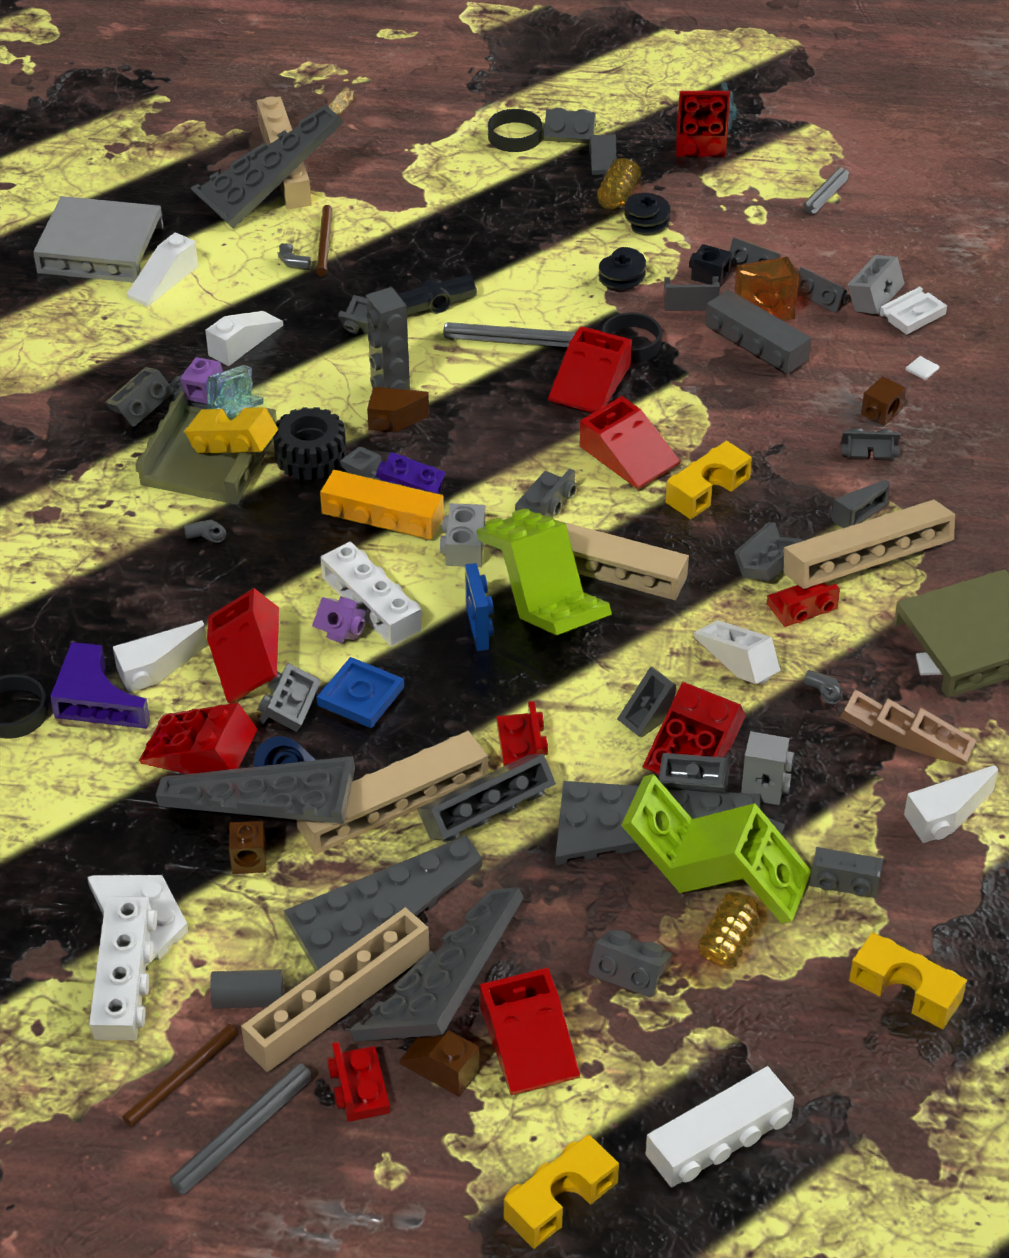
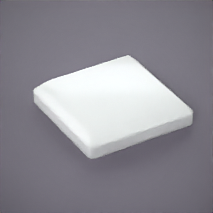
(922, 368)
(926, 665)

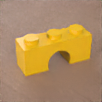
(245, 433)
(692, 488)
(886, 963)
(580, 1169)

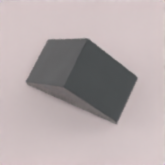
(602, 152)
(648, 703)

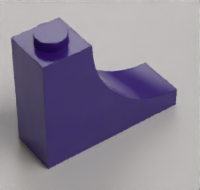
(87, 694)

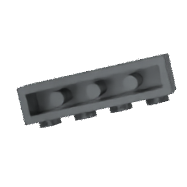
(758, 331)
(388, 340)
(486, 797)

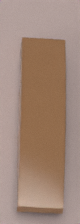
(912, 731)

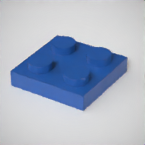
(478, 606)
(360, 692)

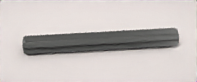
(507, 334)
(240, 1129)

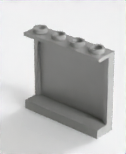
(96, 239)

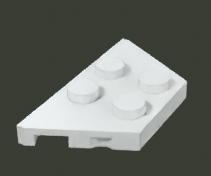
(170, 921)

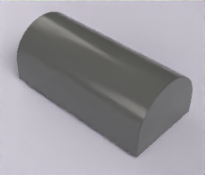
(694, 772)
(245, 988)

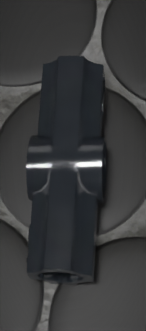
(439, 295)

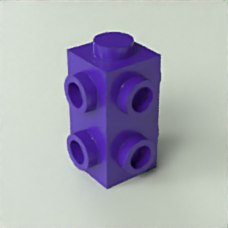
(410, 473)

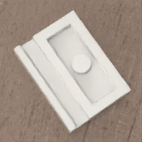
(913, 310)

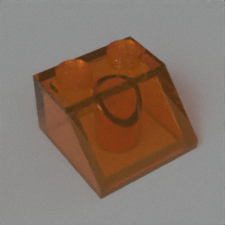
(769, 286)

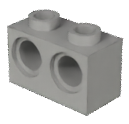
(461, 539)

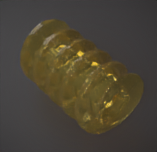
(618, 183)
(729, 930)

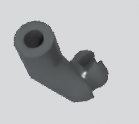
(290, 259)
(207, 529)
(826, 685)

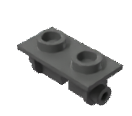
(746, 253)
(821, 290)
(857, 442)

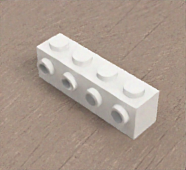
(385, 603)
(122, 968)
(719, 1127)

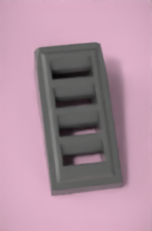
(860, 504)

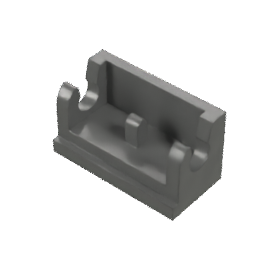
(689, 296)

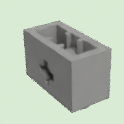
(876, 284)
(766, 767)

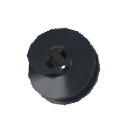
(647, 213)
(622, 269)

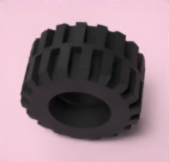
(309, 443)

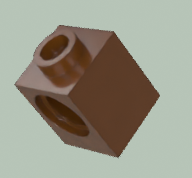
(883, 401)
(247, 847)

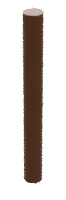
(324, 240)
(178, 1076)

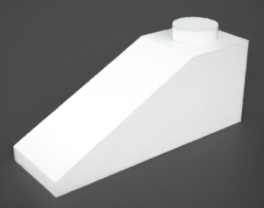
(166, 267)
(238, 334)
(742, 651)
(155, 657)
(945, 806)

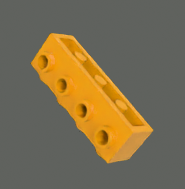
(382, 504)

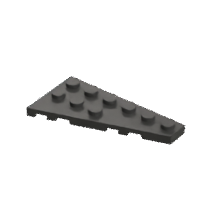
(261, 170)
(290, 790)
(594, 815)
(349, 913)
(439, 981)

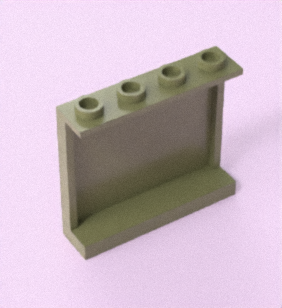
(176, 467)
(963, 630)

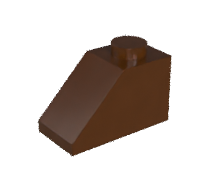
(396, 408)
(444, 1060)

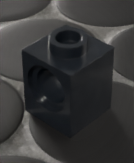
(709, 263)

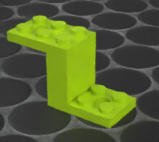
(543, 571)
(717, 848)

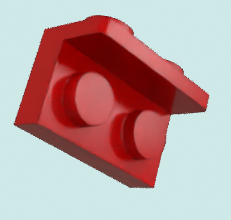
(799, 604)
(521, 735)
(360, 1083)

